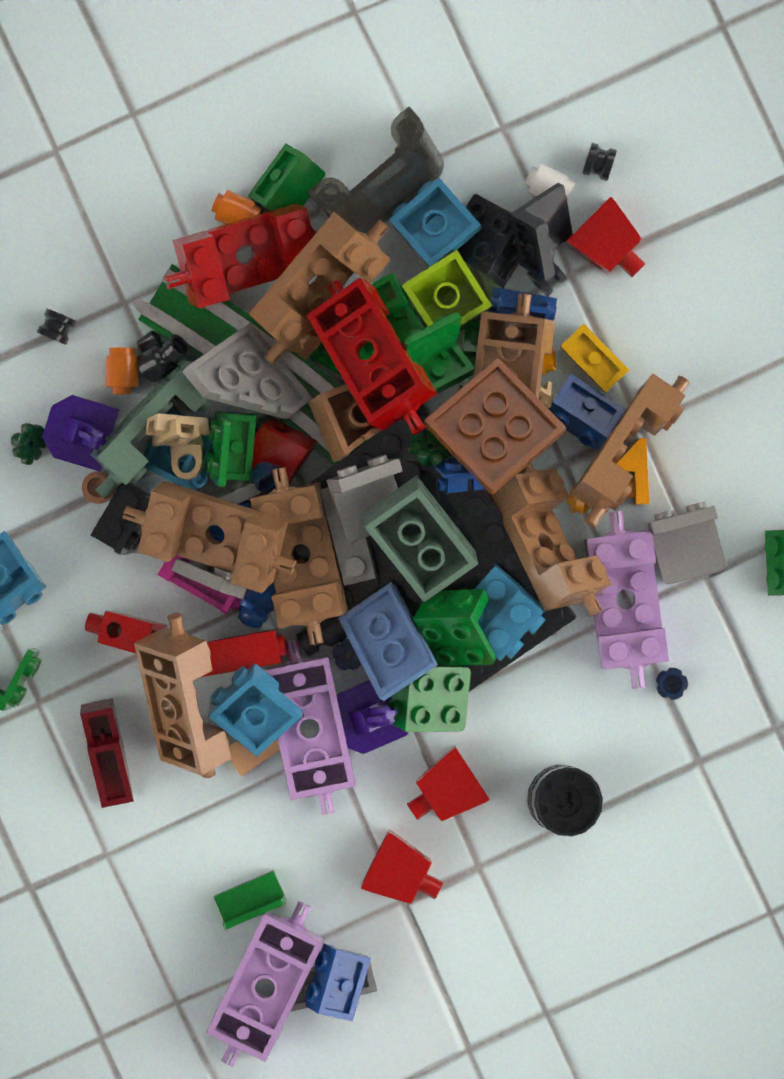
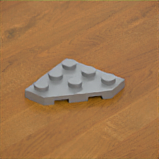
(244, 378)

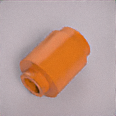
(233, 207)
(122, 370)

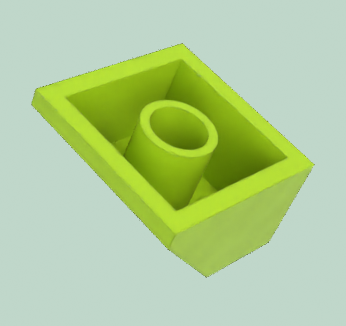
(445, 290)

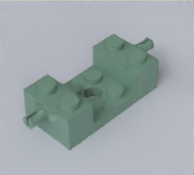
(119, 455)

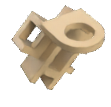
(183, 436)

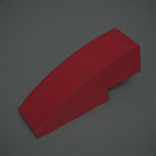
(106, 752)

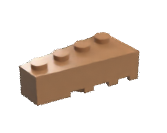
(340, 421)

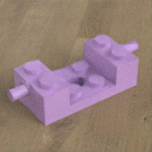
(632, 635)
(322, 762)
(279, 952)

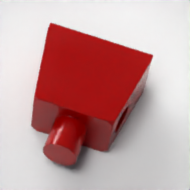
(608, 240)
(282, 447)
(132, 629)
(447, 788)
(400, 871)

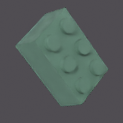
(420, 538)

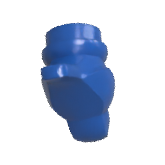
(256, 606)

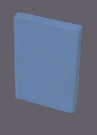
(387, 641)

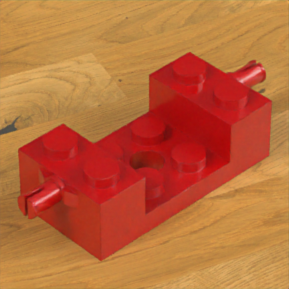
(210, 260)
(387, 383)

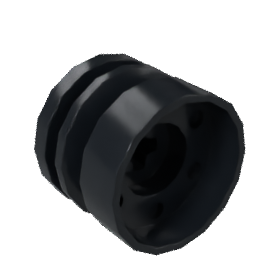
(583, 797)

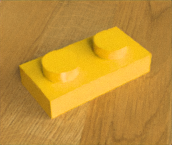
(594, 358)

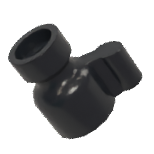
(160, 357)
(331, 632)

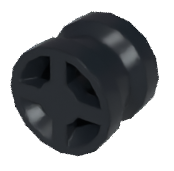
(599, 161)
(546, 287)
(56, 326)

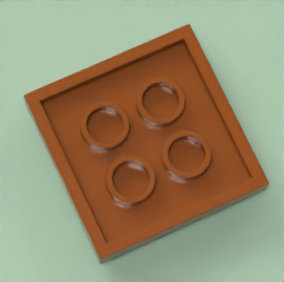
(495, 426)

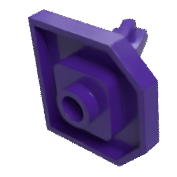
(78, 428)
(367, 718)

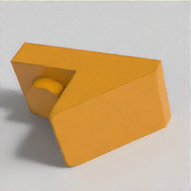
(635, 461)

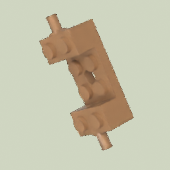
(331, 255)
(517, 341)
(652, 408)
(180, 525)
(552, 569)
(316, 585)
(168, 667)

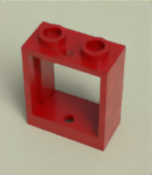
(244, 650)

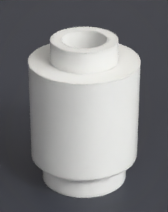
(544, 178)

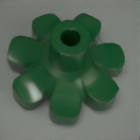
(28, 443)
(428, 449)

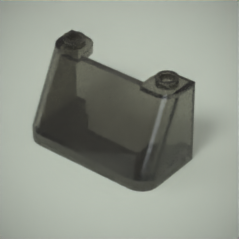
(390, 184)

